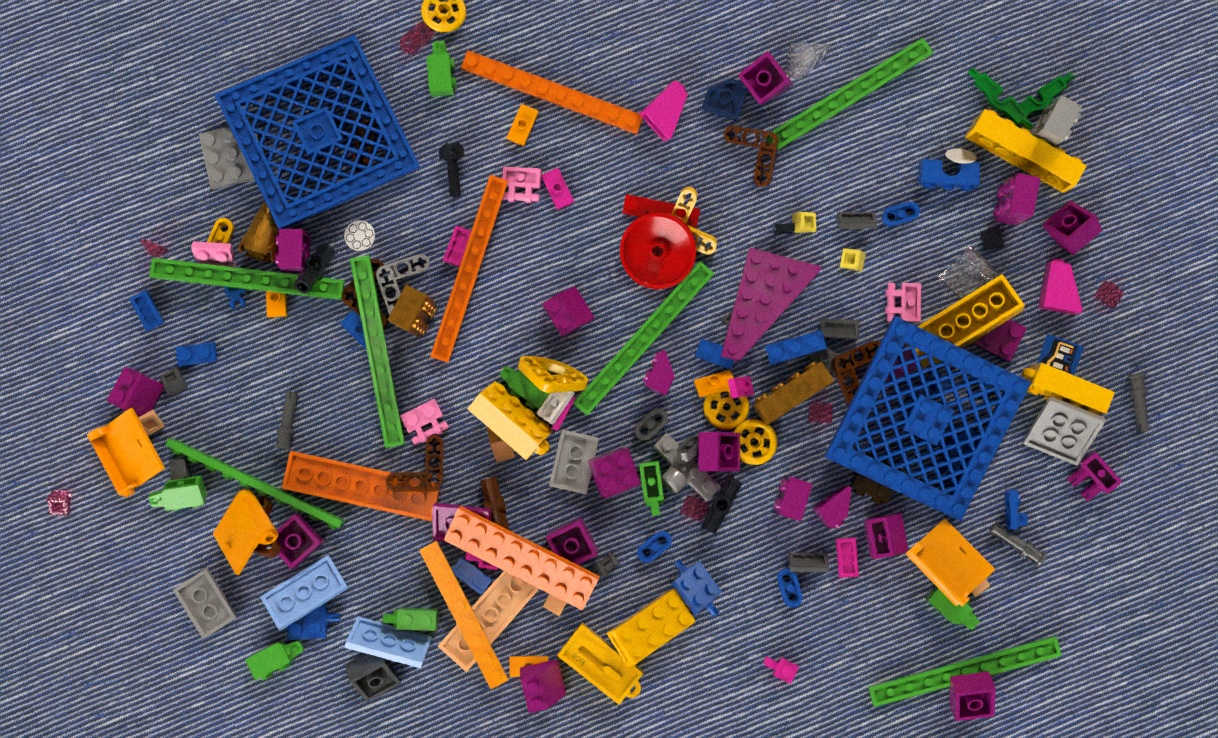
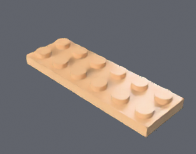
(494, 612)

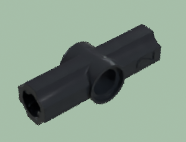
(314, 268)
(715, 516)

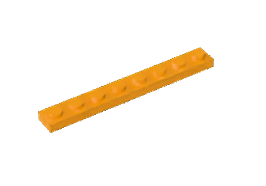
(463, 615)

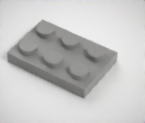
(571, 462)
(205, 603)

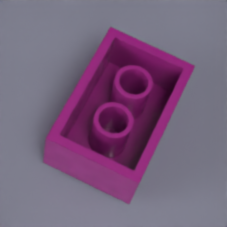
(1016, 199)

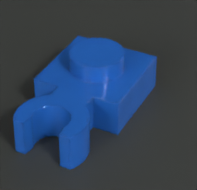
(236, 294)

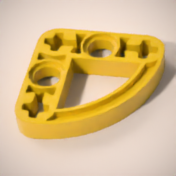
(568, 379)

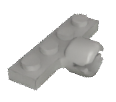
(683, 472)

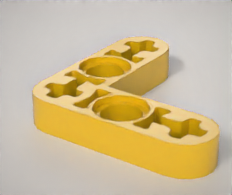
(705, 237)

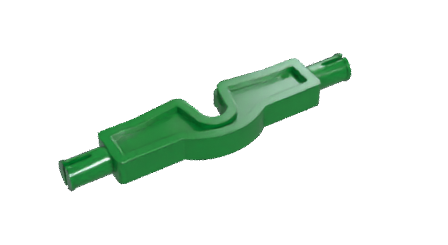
(993, 91)
(1046, 93)

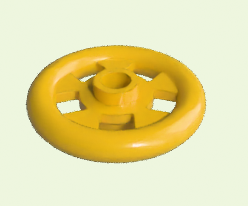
(443, 26)
(728, 423)
(769, 433)

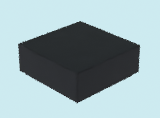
(784, 228)
(991, 239)

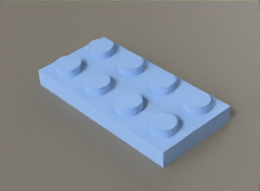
(304, 592)
(388, 643)

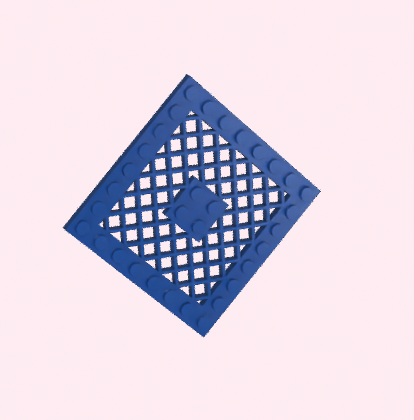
(317, 131)
(927, 418)

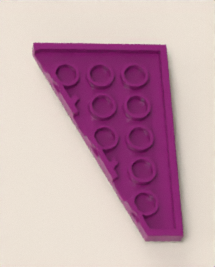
(764, 293)

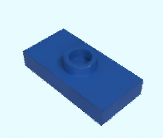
(147, 310)
(353, 325)
(471, 575)

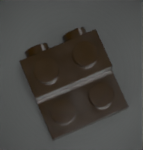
(864, 485)

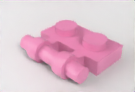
(522, 178)
(211, 252)
(909, 302)
(421, 416)

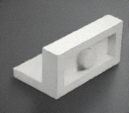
(554, 406)

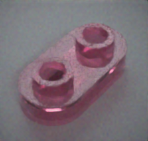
(417, 38)

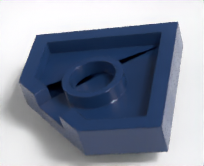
(725, 99)

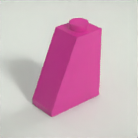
(665, 110)
(1059, 289)

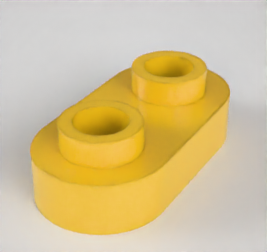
(217, 234)

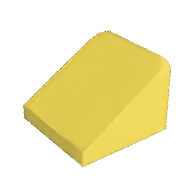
(804, 222)
(852, 259)

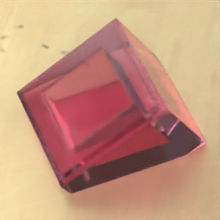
(154, 249)
(1109, 294)
(820, 413)
(59, 502)
(694, 508)

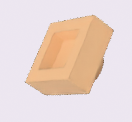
(151, 422)

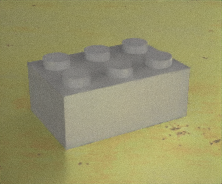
(1057, 120)

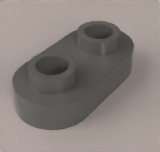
(651, 425)
(688, 448)

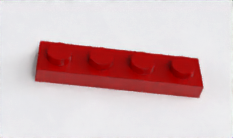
(640, 206)

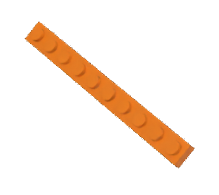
(551, 92)
(469, 268)

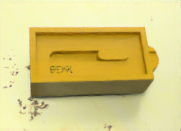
(1068, 388)
(511, 420)
(651, 627)
(601, 664)

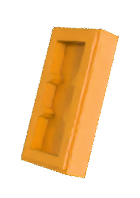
(522, 125)
(276, 304)
(713, 383)
(516, 662)

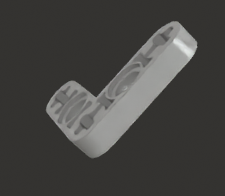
(394, 275)

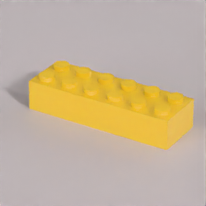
(1025, 150)
(974, 315)

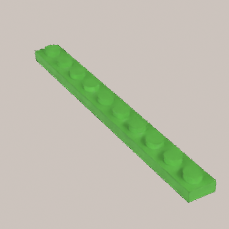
(851, 93)
(241, 278)
(643, 338)
(377, 351)
(247, 480)
(940, 677)

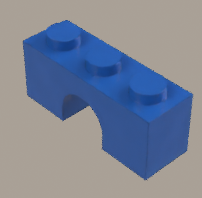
(932, 176)
(796, 347)

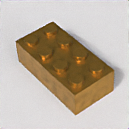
(413, 311)
(793, 393)

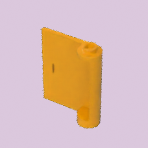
(126, 452)
(243, 529)
(950, 562)

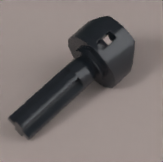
(452, 165)

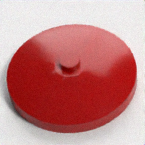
(658, 250)

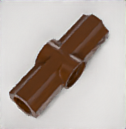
(494, 501)

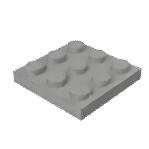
(224, 158)
(1064, 430)

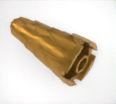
(261, 236)

